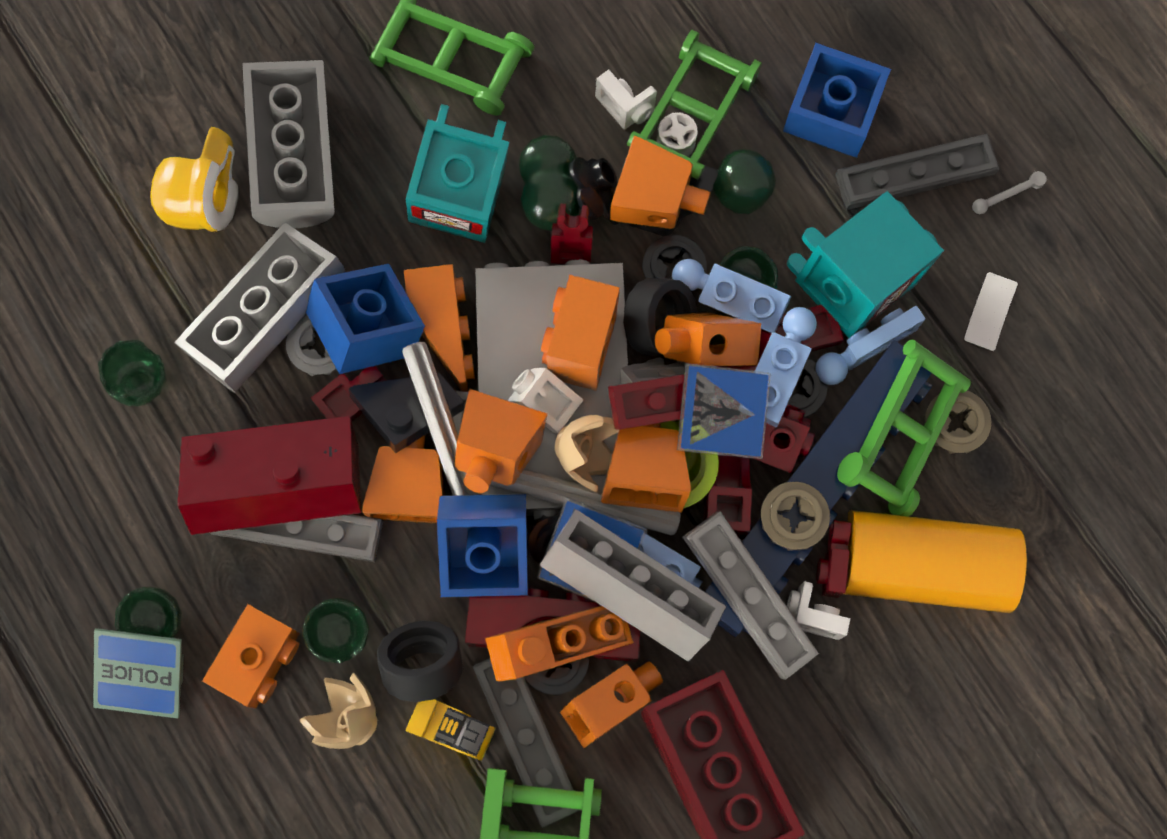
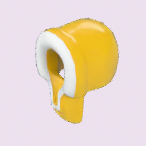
(199, 190)

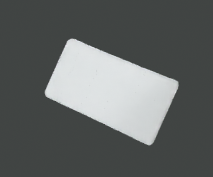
(990, 311)

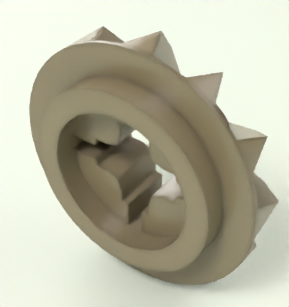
(976, 423)
(810, 504)

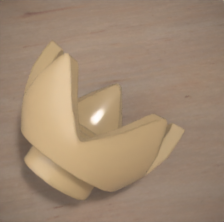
(583, 448)
(350, 718)

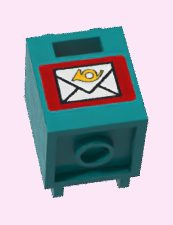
(457, 178)
(865, 263)

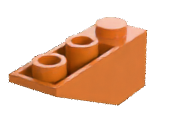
(436, 297)
(556, 642)

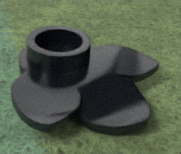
(595, 185)

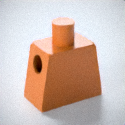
(655, 187)
(689, 336)
(496, 440)
(647, 470)
(405, 484)
(599, 710)

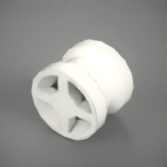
(680, 128)

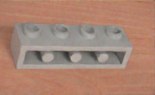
(633, 586)

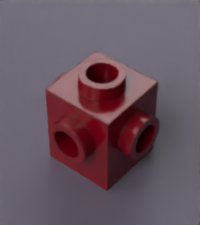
(784, 451)

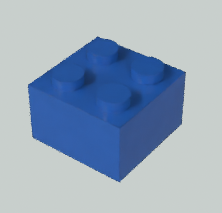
(836, 100)
(363, 317)
(482, 545)

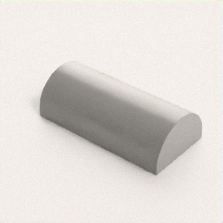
(288, 143)
(257, 307)

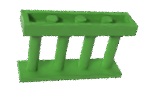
(503, 792)

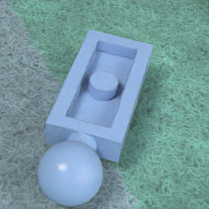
(734, 293)
(863, 345)
(786, 359)

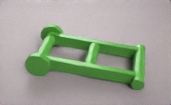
(691, 50)
(485, 98)
(856, 466)

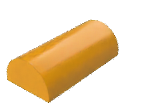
(935, 561)

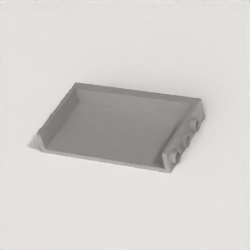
(511, 323)

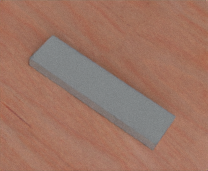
(338, 535)
(750, 595)

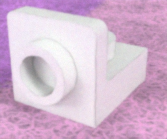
(620, 101)
(548, 394)
(821, 620)

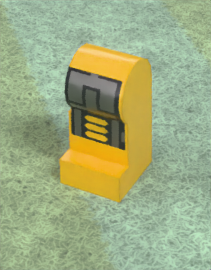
(450, 728)

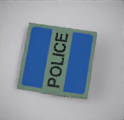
(137, 673)

